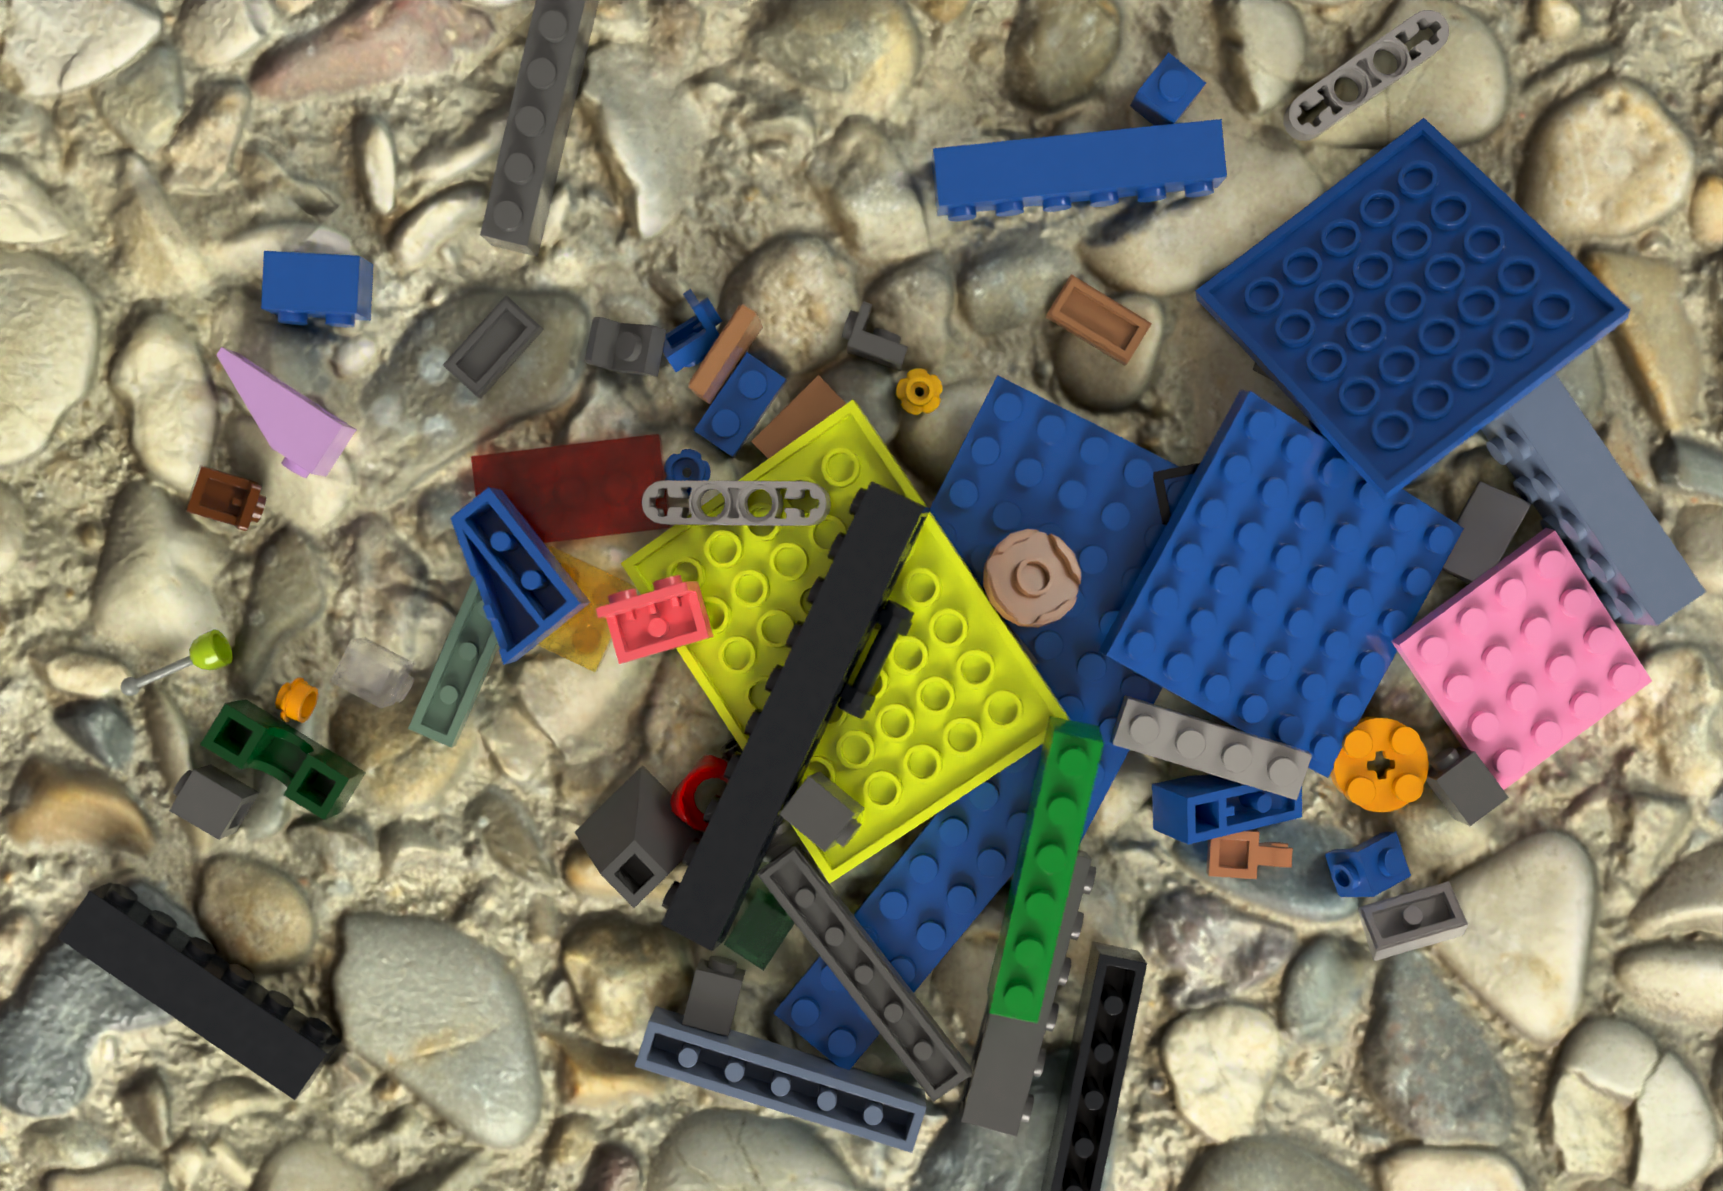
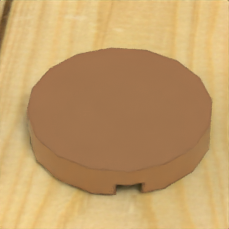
(1031, 578)

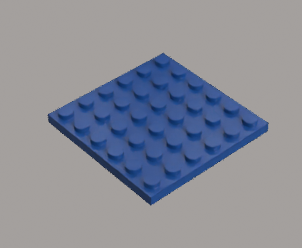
(1409, 307)
(1280, 584)

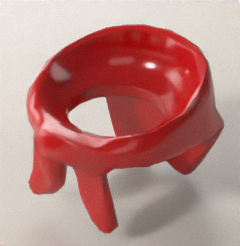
(683, 796)

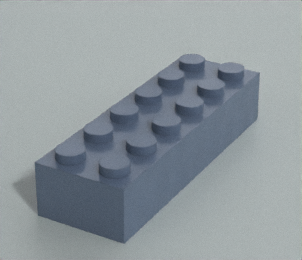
(1591, 506)

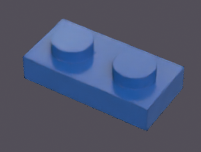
(740, 405)

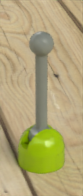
(206, 652)

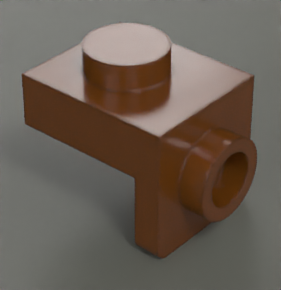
(226, 498)

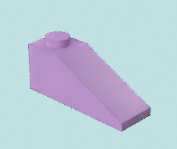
(289, 421)

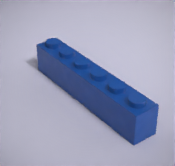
(1079, 168)

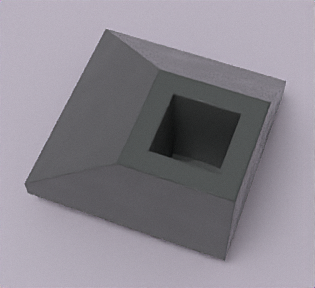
(636, 837)

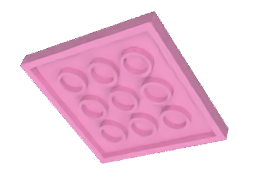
(1522, 659)

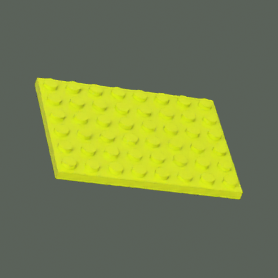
(953, 692)

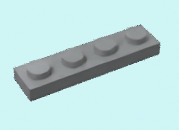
(1210, 747)

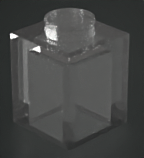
(374, 673)

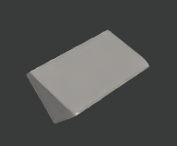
(1489, 525)
(1412, 921)

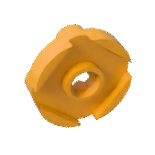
(1403, 777)

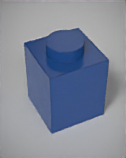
(1167, 92)

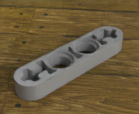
(1365, 75)
(736, 499)

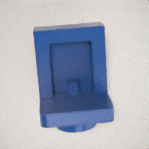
(693, 339)
(1368, 866)

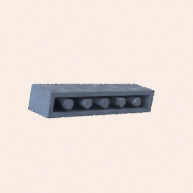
(784, 1080)

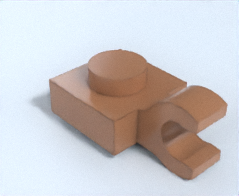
(1241, 853)

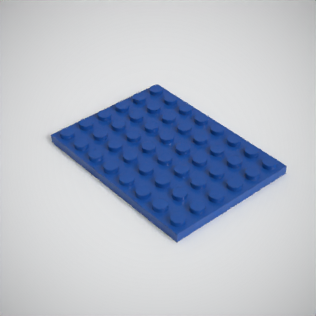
(1095, 491)

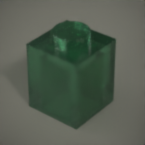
(759, 929)

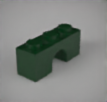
(260, 741)

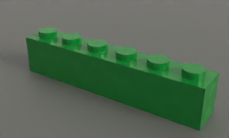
(1044, 868)

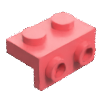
(656, 620)

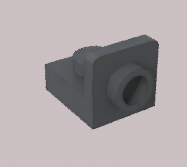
(625, 347)
(880, 347)

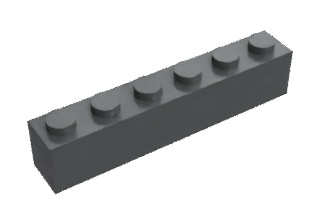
(538, 124)
(1010, 1048)

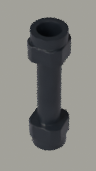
(857, 697)

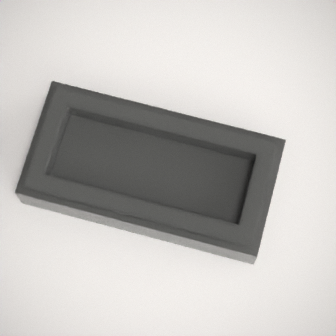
(493, 347)

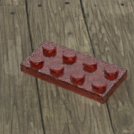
(579, 486)

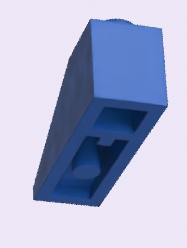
(1213, 807)

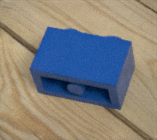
(317, 287)

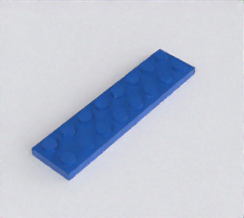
(921, 906)

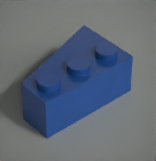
(516, 574)

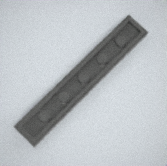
(865, 972)

